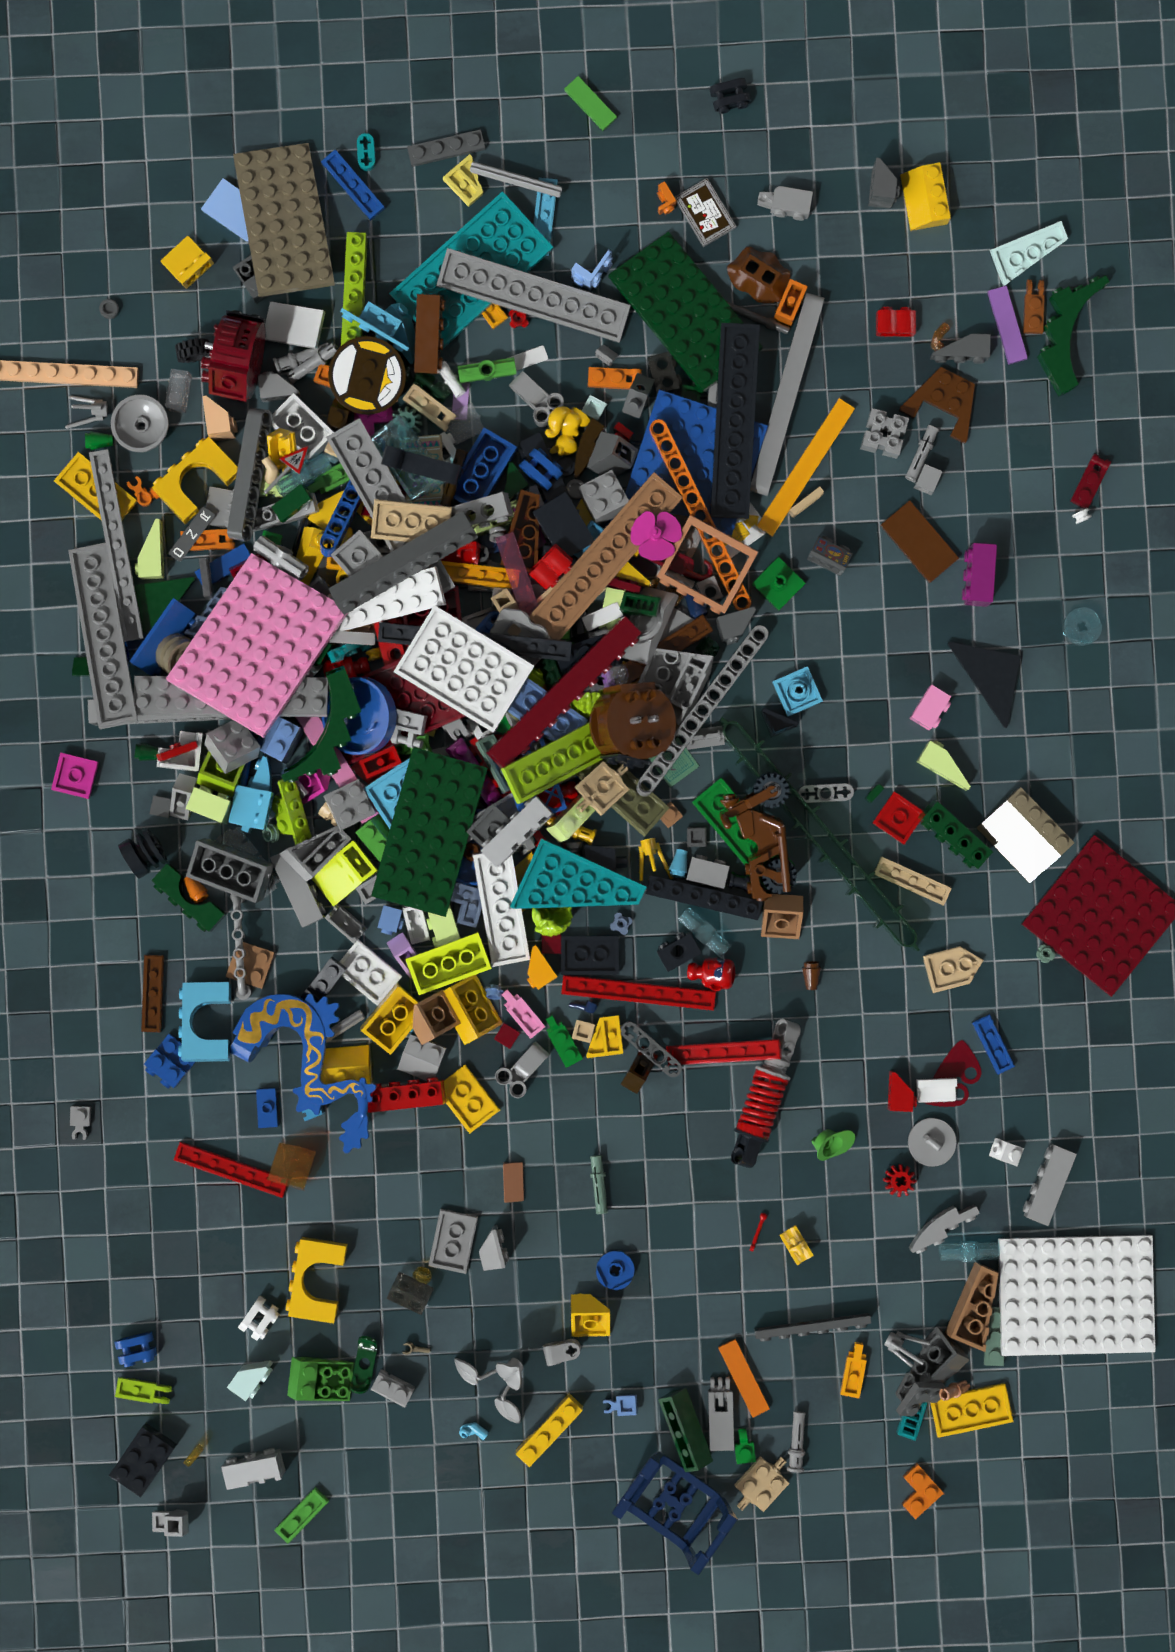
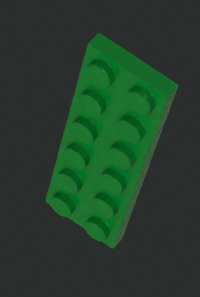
(710, 806)

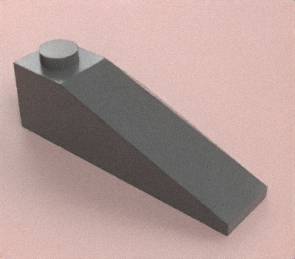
(941, 1361)

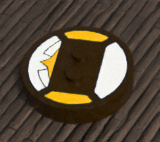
(366, 375)

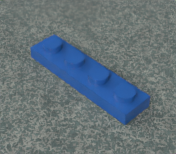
(352, 185)

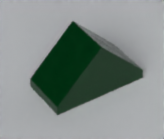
(514, 482)

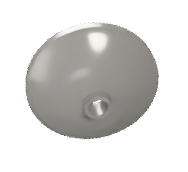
(133, 412)

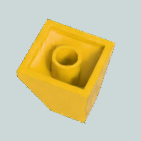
(589, 1316)

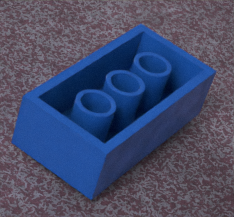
(484, 467)

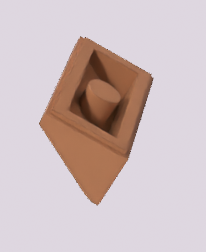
(513, 1182)

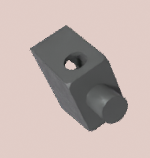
(636, 398)

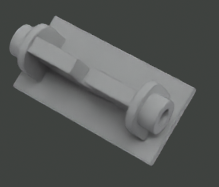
(707, 737)

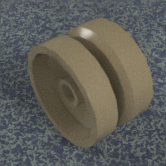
(170, 651)

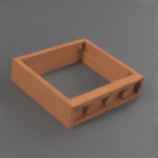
(698, 597)

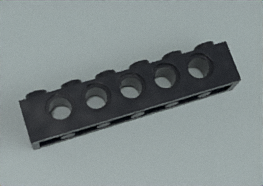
(703, 897)

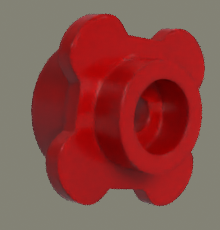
(514, 322)

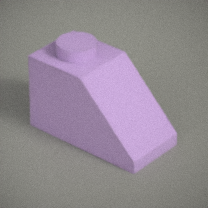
(402, 949)

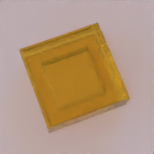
(193, 1455)

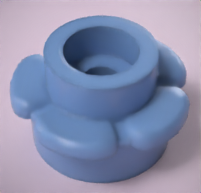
(494, 992)

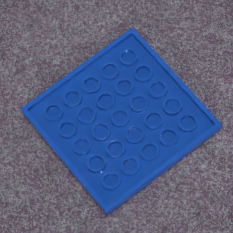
(694, 434)

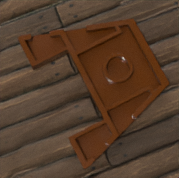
(948, 394)

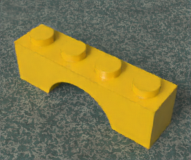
(549, 1431)

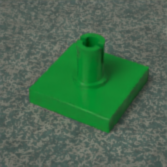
(778, 583)

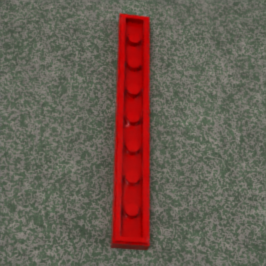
(638, 992)

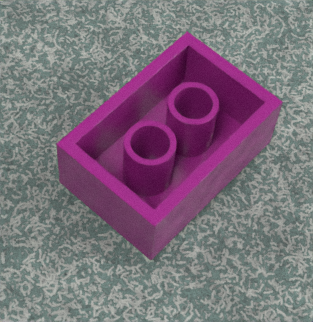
(979, 574)

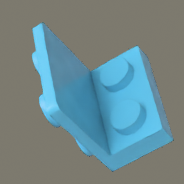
(251, 807)

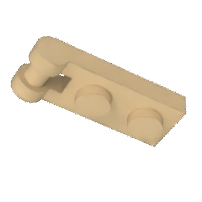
(428, 407)

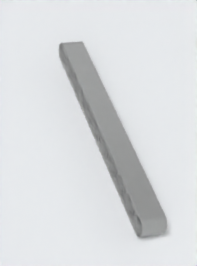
(786, 394)
(705, 701)

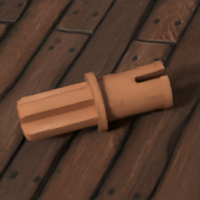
(954, 1390)

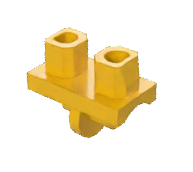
(796, 1245)

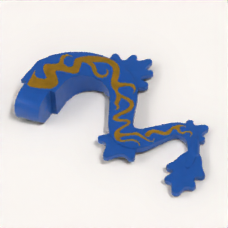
(312, 1023)

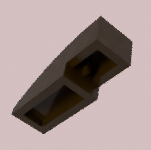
(587, 446)

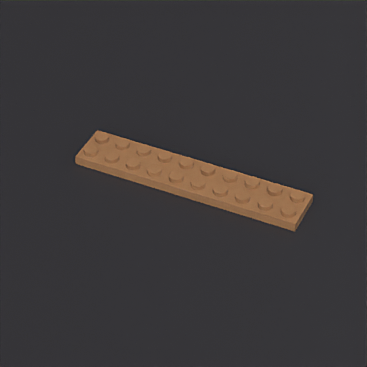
(601, 560)

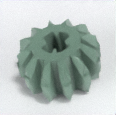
(410, 417)

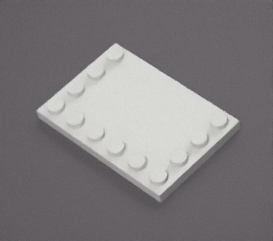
(464, 669)

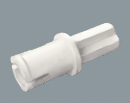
(451, 380)

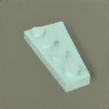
(1023, 252)

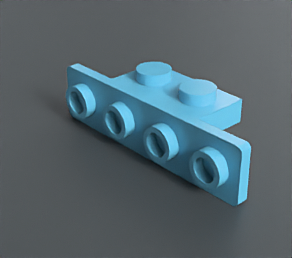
(379, 321)

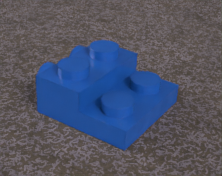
(167, 1064)

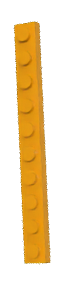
(463, 574)

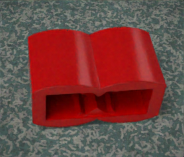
(896, 322)
(551, 567)

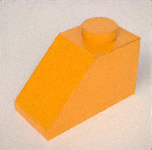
(539, 970)

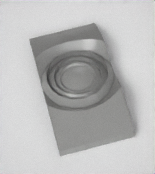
(650, 627)

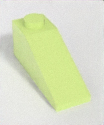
(151, 557)
(939, 761)

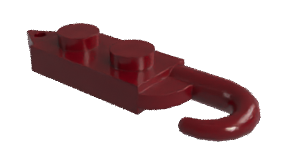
(684, 565)

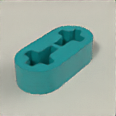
(361, 152)

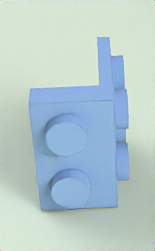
(583, 278)

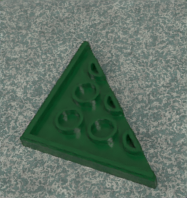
(156, 596)

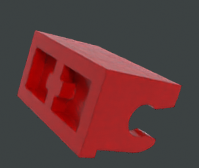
(467, 554)

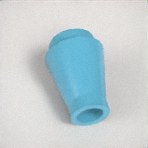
(679, 864)

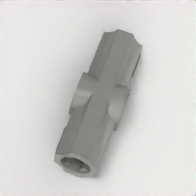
(281, 557)

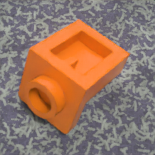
(665, 196)

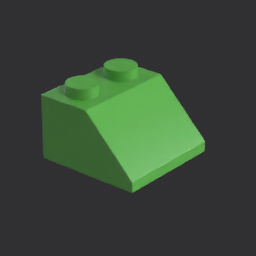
(374, 835)

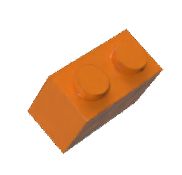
(790, 302)

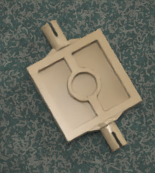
(602, 788)
(761, 1483)

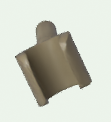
(415, 1349)

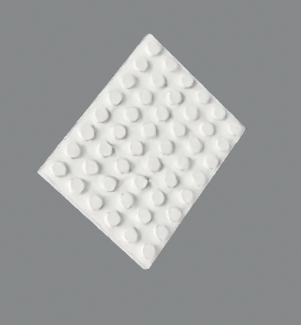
(1076, 1295)

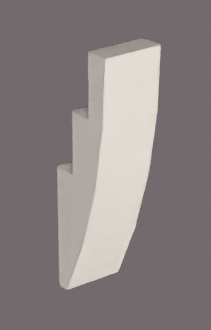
(416, 924)

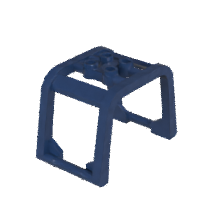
(627, 1503)

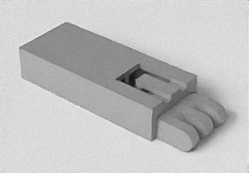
(720, 1422)

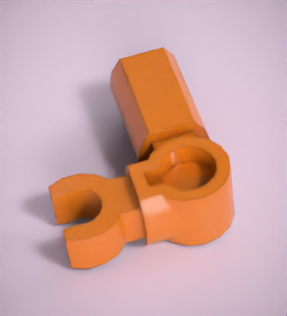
(143, 496)

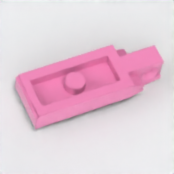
(522, 1014)

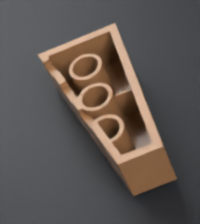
(974, 1308)

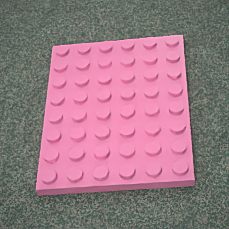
(257, 645)

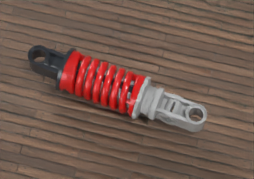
(765, 1098)

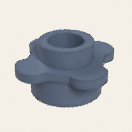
(619, 918)

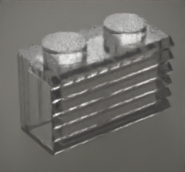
(178, 391)

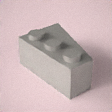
(253, 1468)

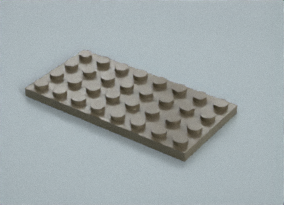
(283, 219)

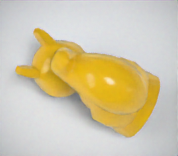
(568, 422)

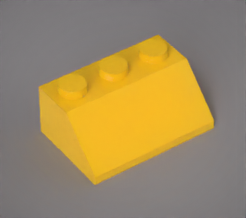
(925, 197)
(472, 1009)
(391, 1019)
(346, 1064)

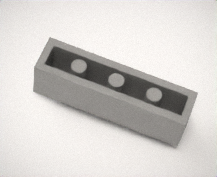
(299, 893)
(1049, 1184)

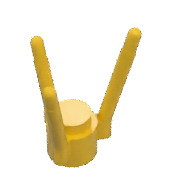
(650, 847)

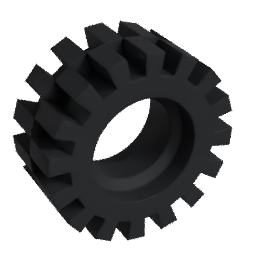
(191, 350)

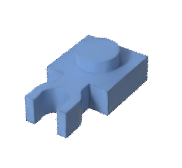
(624, 1404)

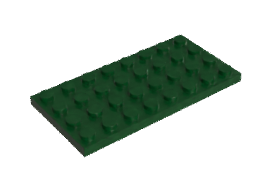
(677, 306)
(429, 832)

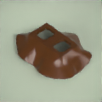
(753, 283)

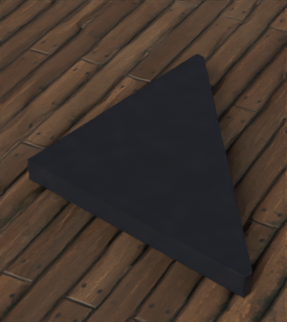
(992, 674)

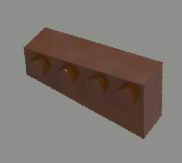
(428, 333)
(526, 527)

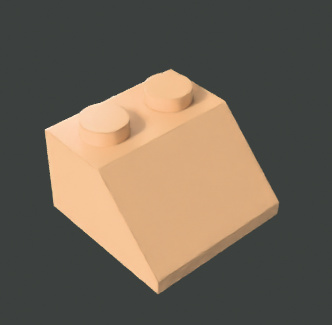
(218, 421)

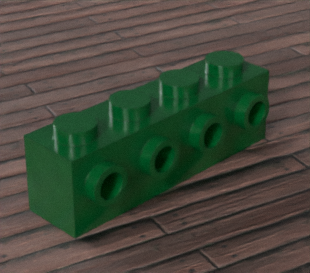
(955, 834)
(685, 1430)

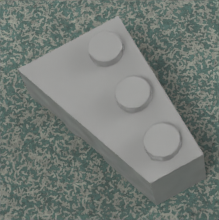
(313, 854)

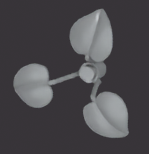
(511, 1375)

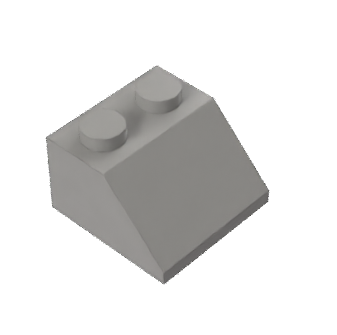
(421, 1060)

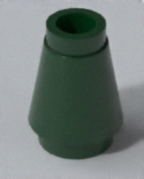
(145, 752)

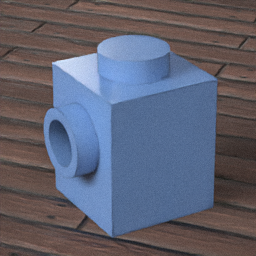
(391, 920)

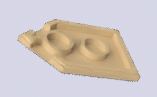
(951, 968)

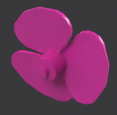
(651, 535)

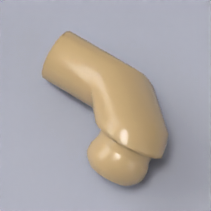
(271, 470)

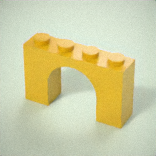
(206, 455)
(302, 1303)

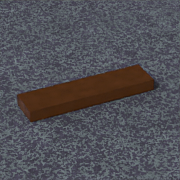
(152, 993)

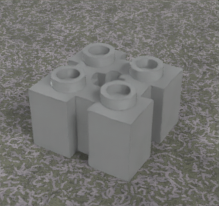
(874, 438)

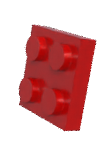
(898, 818)

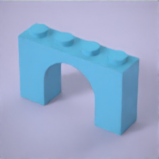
(193, 998)

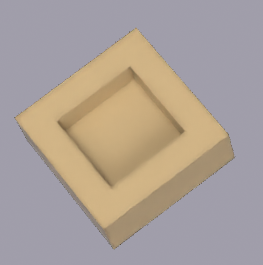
(583, 1031)

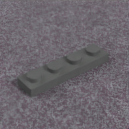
(446, 148)

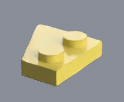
(464, 182)

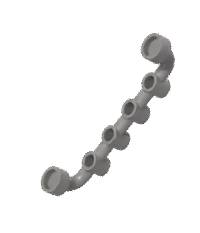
(242, 991)

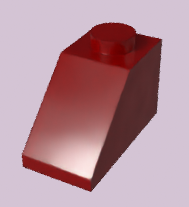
(380, 762)
(900, 1095)

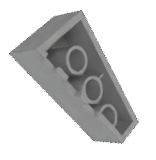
(517, 831)

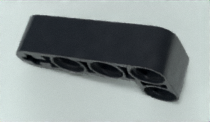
(421, 465)

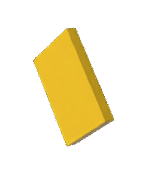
(468, 1099)

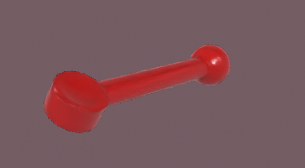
(763, 1216)

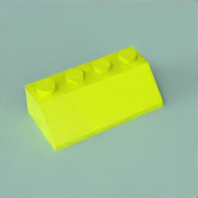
(448, 963)

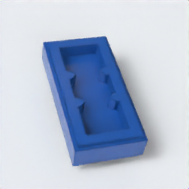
(267, 1108)

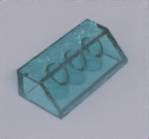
(401, 435)

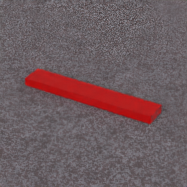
(726, 1052)
(227, 1168)

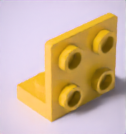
(187, 262)

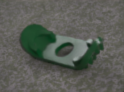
(362, 1377)

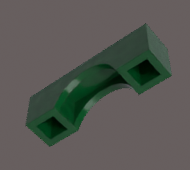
(170, 882)

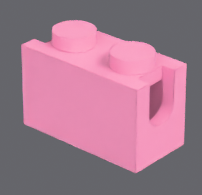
(930, 708)

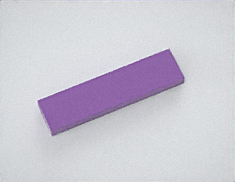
(1007, 325)

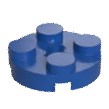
(625, 1274)

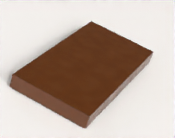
(919, 541)

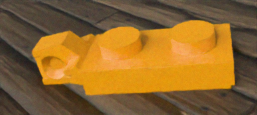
(854, 1372)

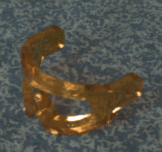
(653, 584)

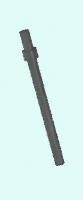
(770, 323)

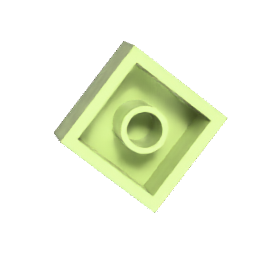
(210, 805)

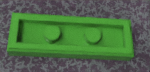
(590, 103)
(301, 1515)

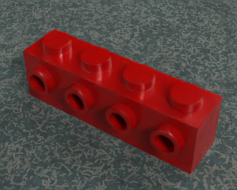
(407, 1095)

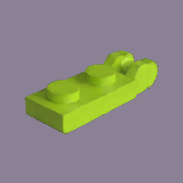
(141, 1390)

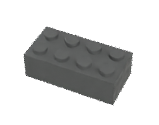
(230, 870)

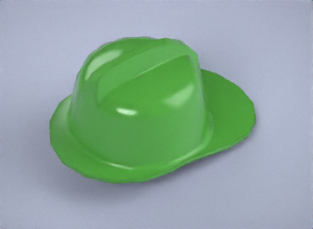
(832, 1143)

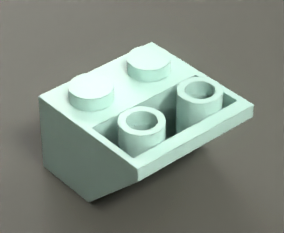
(247, 1379)

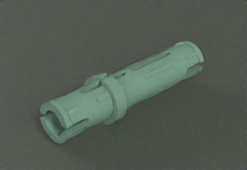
(598, 1184)

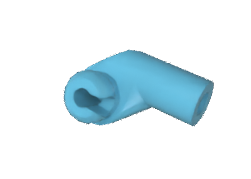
(471, 1429)

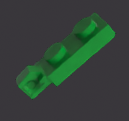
(563, 1042)

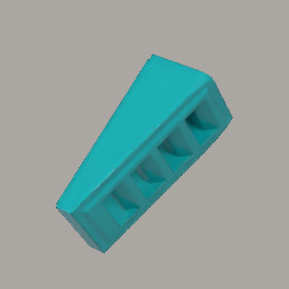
(918, 1420)

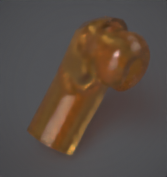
(937, 336)

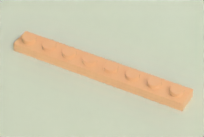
(69, 374)

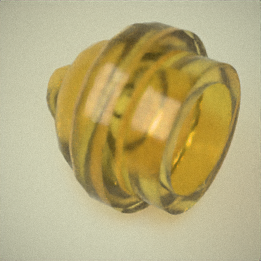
(422, 1275)

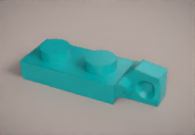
(338, 654)

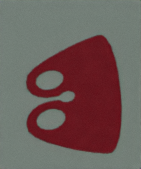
(954, 1066)

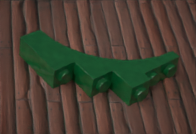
(1056, 359)
(335, 733)

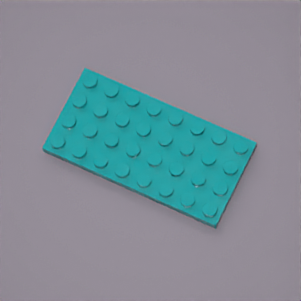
(496, 235)

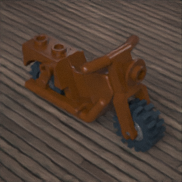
(767, 832)

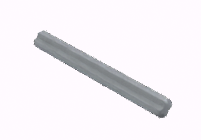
(516, 179)

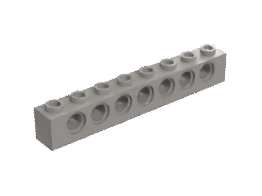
(499, 501)

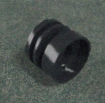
(144, 852)

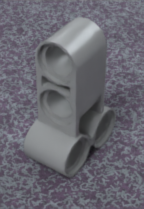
(535, 397)
(523, 1068)

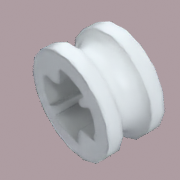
(1081, 516)

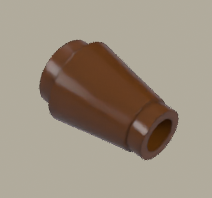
(811, 973)

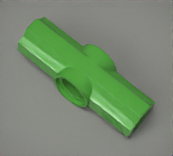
(474, 372)

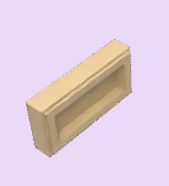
(807, 501)

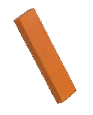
(743, 1378)

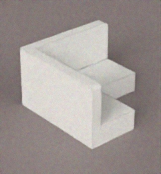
(187, 761)

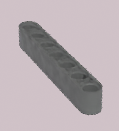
(249, 474)

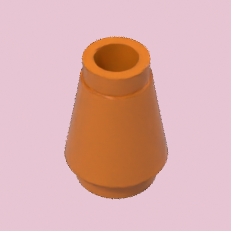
(196, 890)

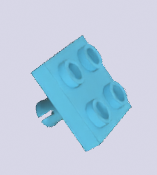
(797, 691)

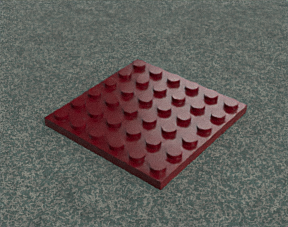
(1101, 915)

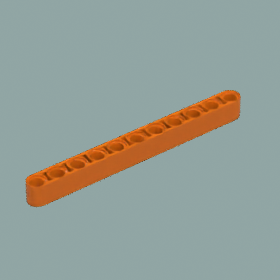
(693, 508)

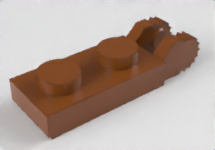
(1033, 309)

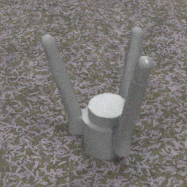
(98, 408)
(895, 1344)

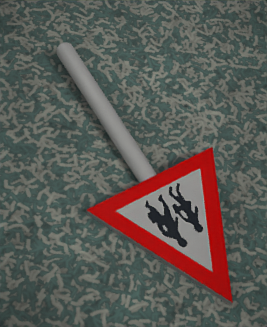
(293, 461)

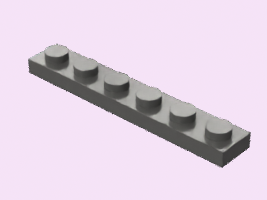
(821, 1326)

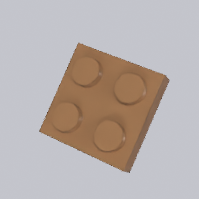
(256, 962)

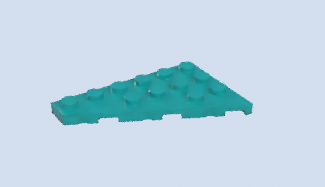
(567, 880)

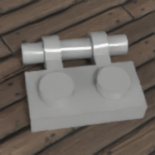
(411, 723)

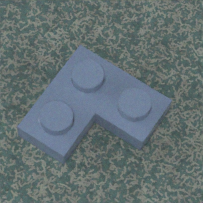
(470, 904)

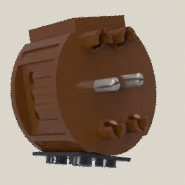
(632, 724)

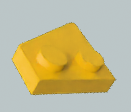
(606, 1038)

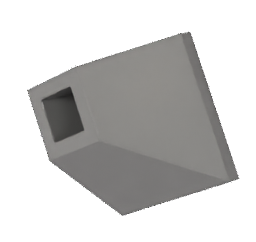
(492, 1252)

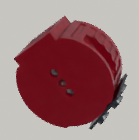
(235, 356)

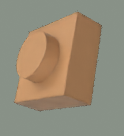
(671, 816)

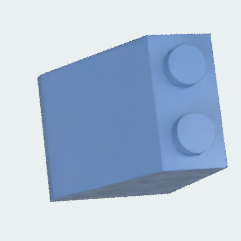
(281, 740)

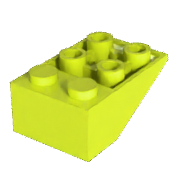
(344, 873)

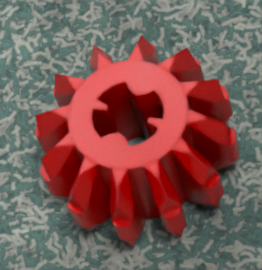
(900, 1187)

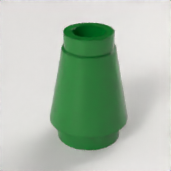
(98, 440)

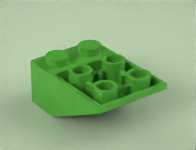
(320, 1379)

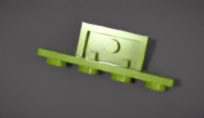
(290, 812)

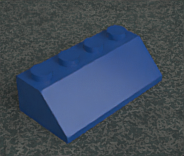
(173, 620)

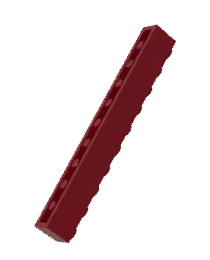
(563, 692)

